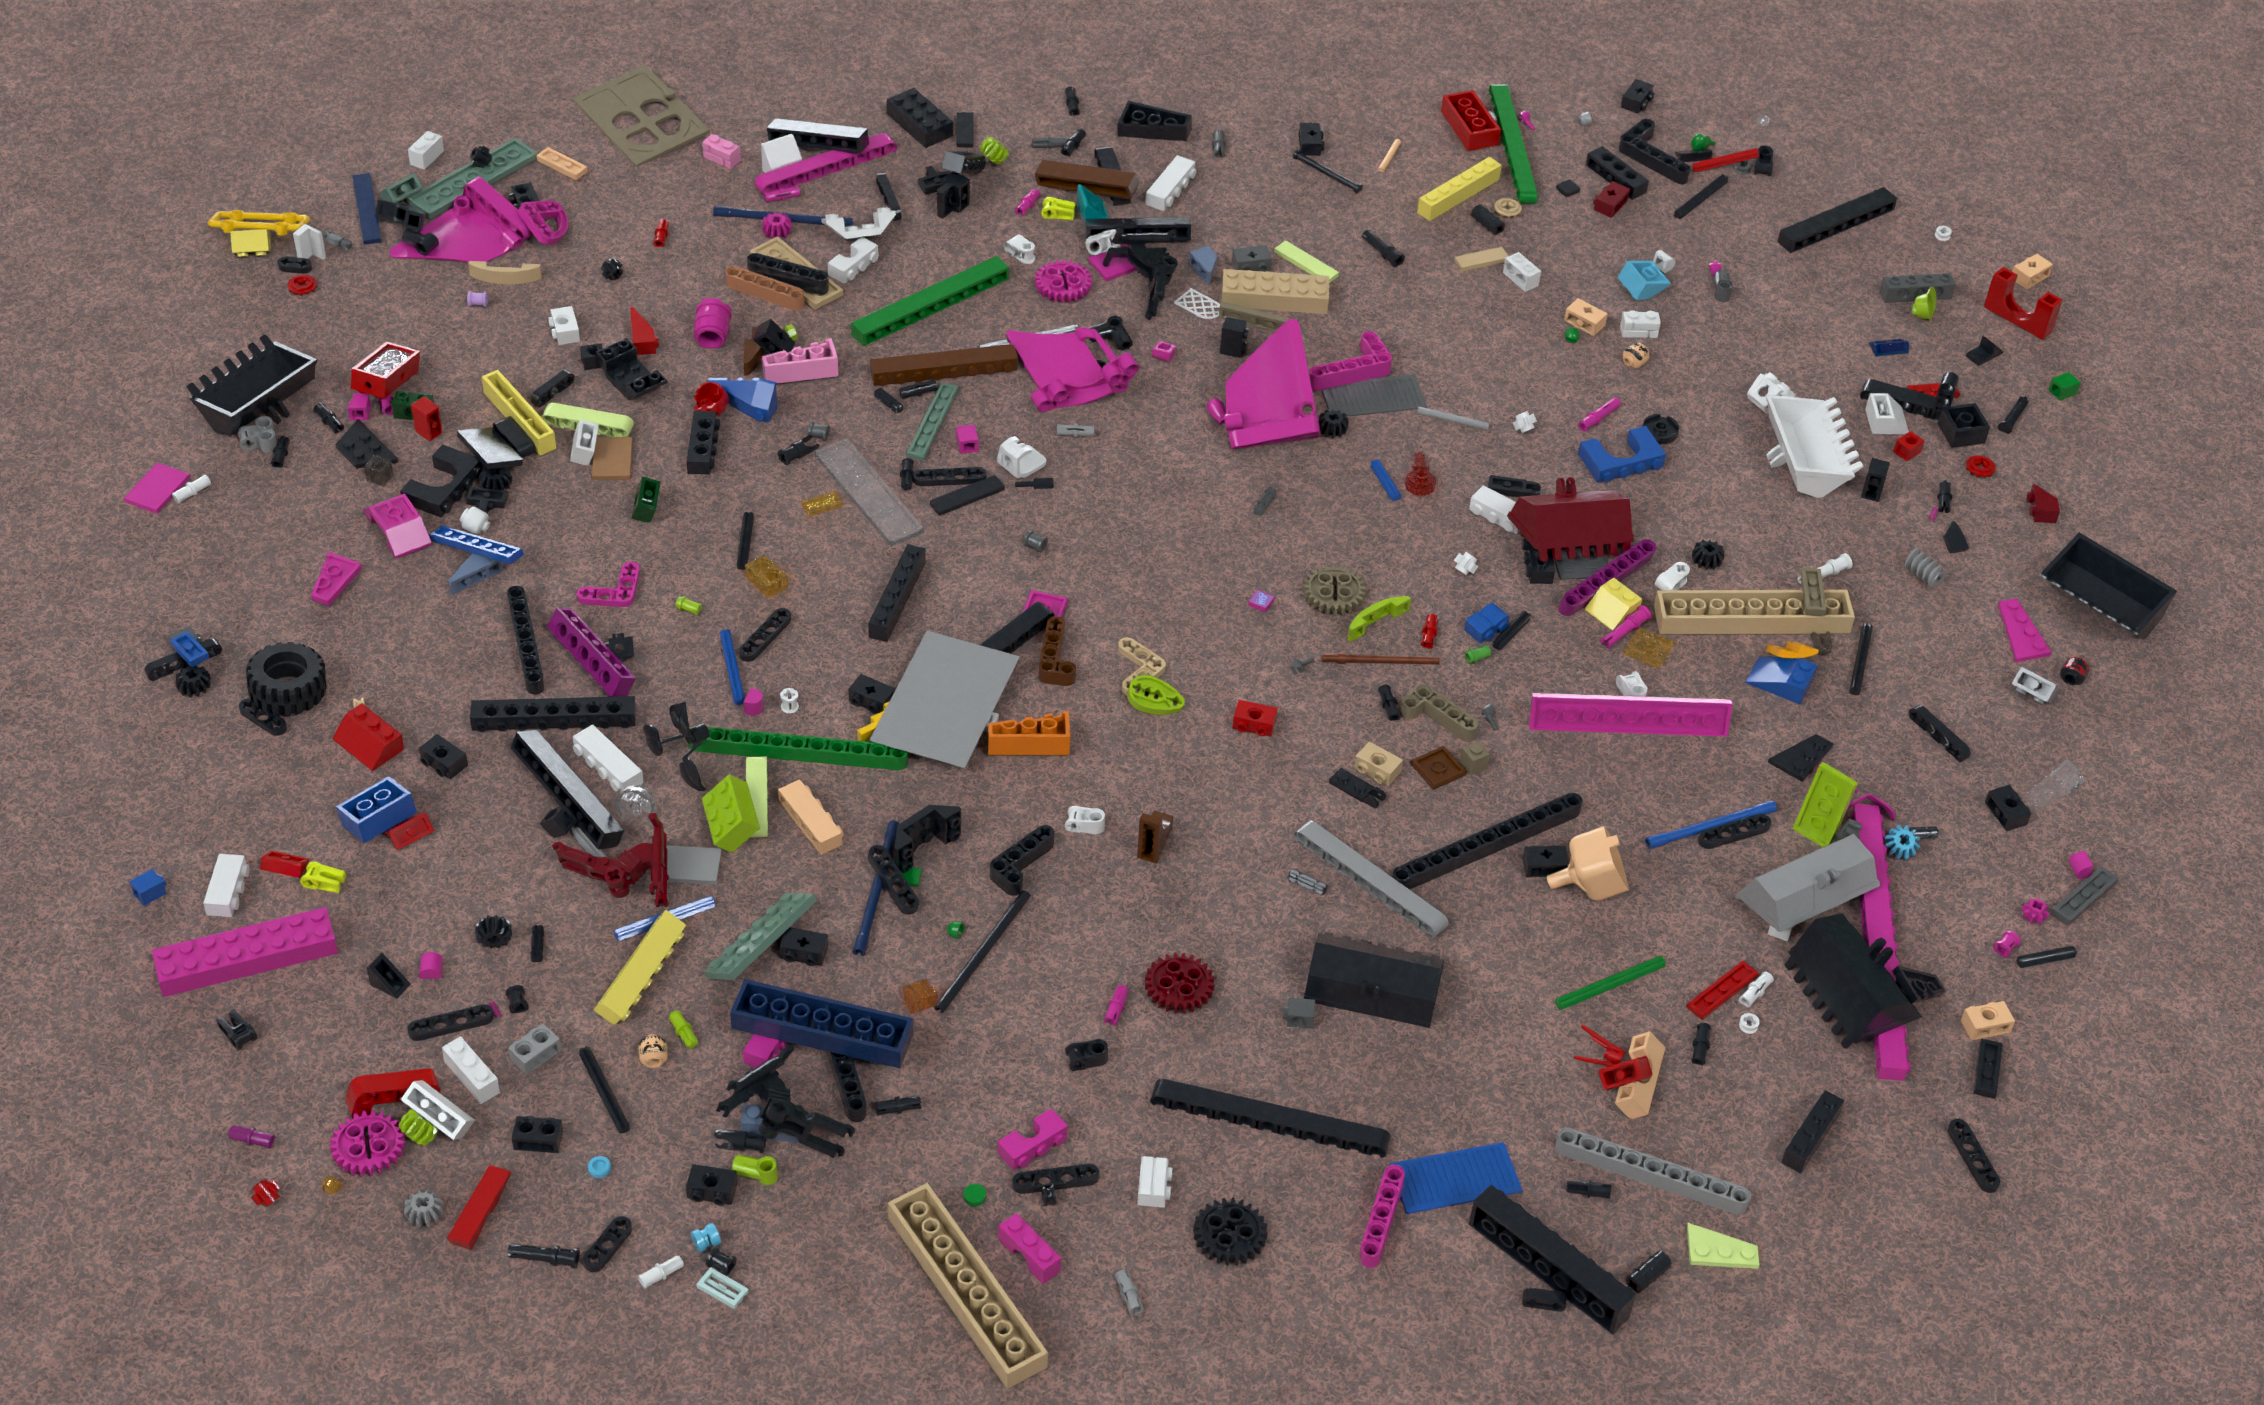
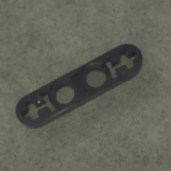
(889, 196)
(949, 474)
(762, 633)
(167, 660)
(1954, 746)
(1733, 829)
(891, 880)
(450, 1021)
(1972, 1156)
(1055, 1175)

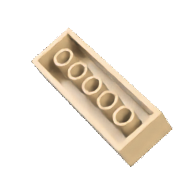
(1276, 291)

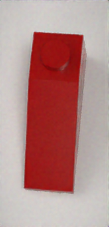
(642, 334)

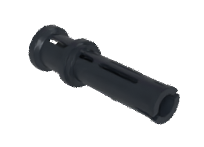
(1387, 251)
(554, 1255)

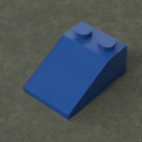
(1783, 676)

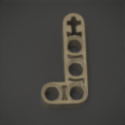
(1440, 709)

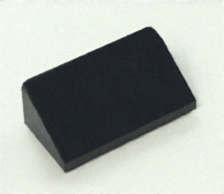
(1694, 155)

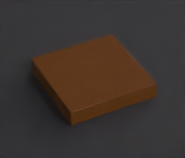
(1438, 767)

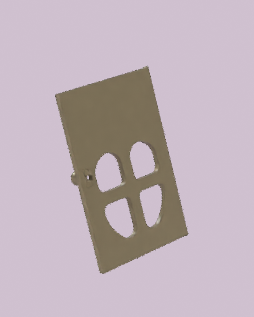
(627, 96)

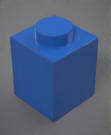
(148, 887)

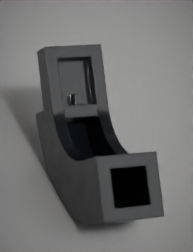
(410, 216)

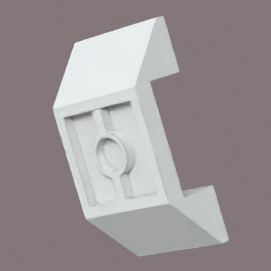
(881, 220)

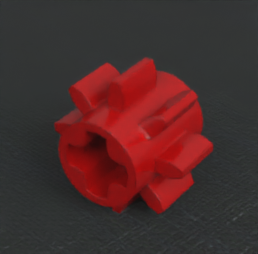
(265, 1192)

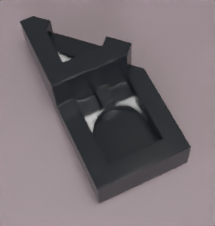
(1955, 539)

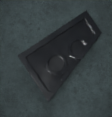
(1802, 757)
(1917, 984)

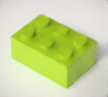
(730, 813)

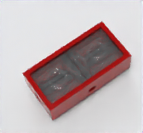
(385, 370)

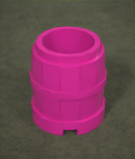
(712, 323)

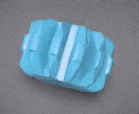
(1910, 845)

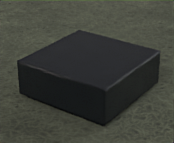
(1568, 188)

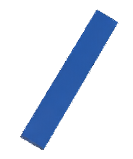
(476, 544)

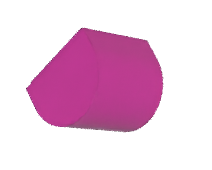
(1164, 351)
(753, 702)
(2081, 865)
(431, 965)

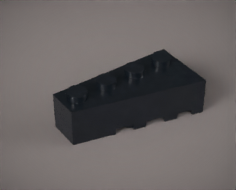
(1153, 123)

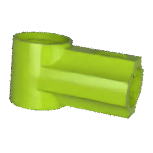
(761, 1169)

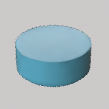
(599, 1167)

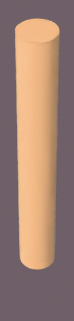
(1389, 155)

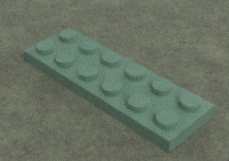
(759, 936)

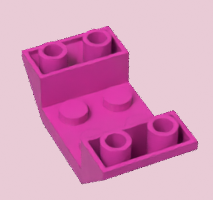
(400, 524)

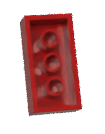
(1470, 120)

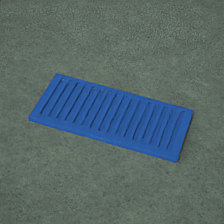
(1456, 1177)

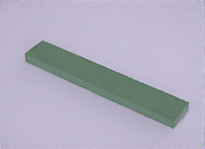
(932, 421)

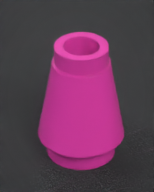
(1217, 410)

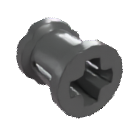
(818, 431)
(1035, 541)

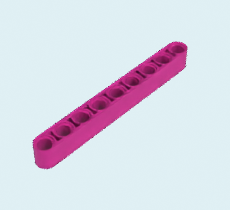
(823, 164)

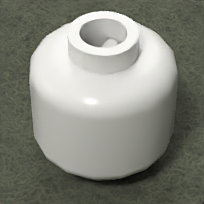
(475, 520)

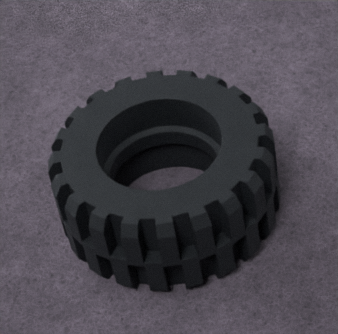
(286, 661)

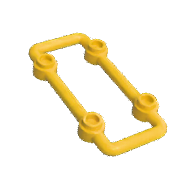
(237, 216)

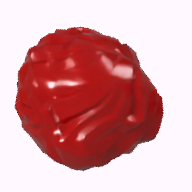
(711, 397)

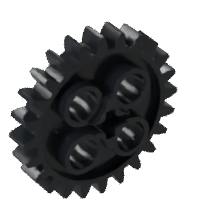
(1230, 1231)

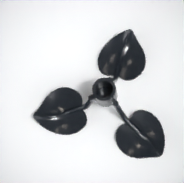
(693, 735)

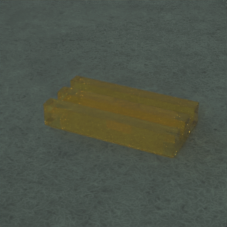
(831, 499)

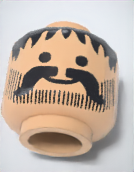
(1636, 355)
(653, 1051)

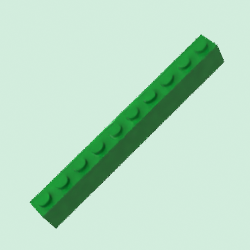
(929, 301)

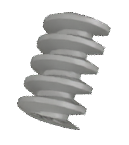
(1924, 569)

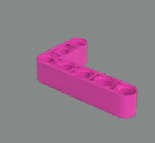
(1372, 365)

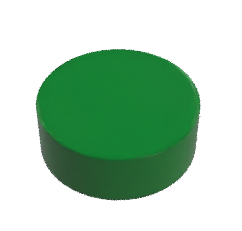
(974, 1195)

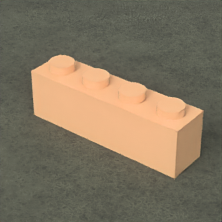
(810, 816)

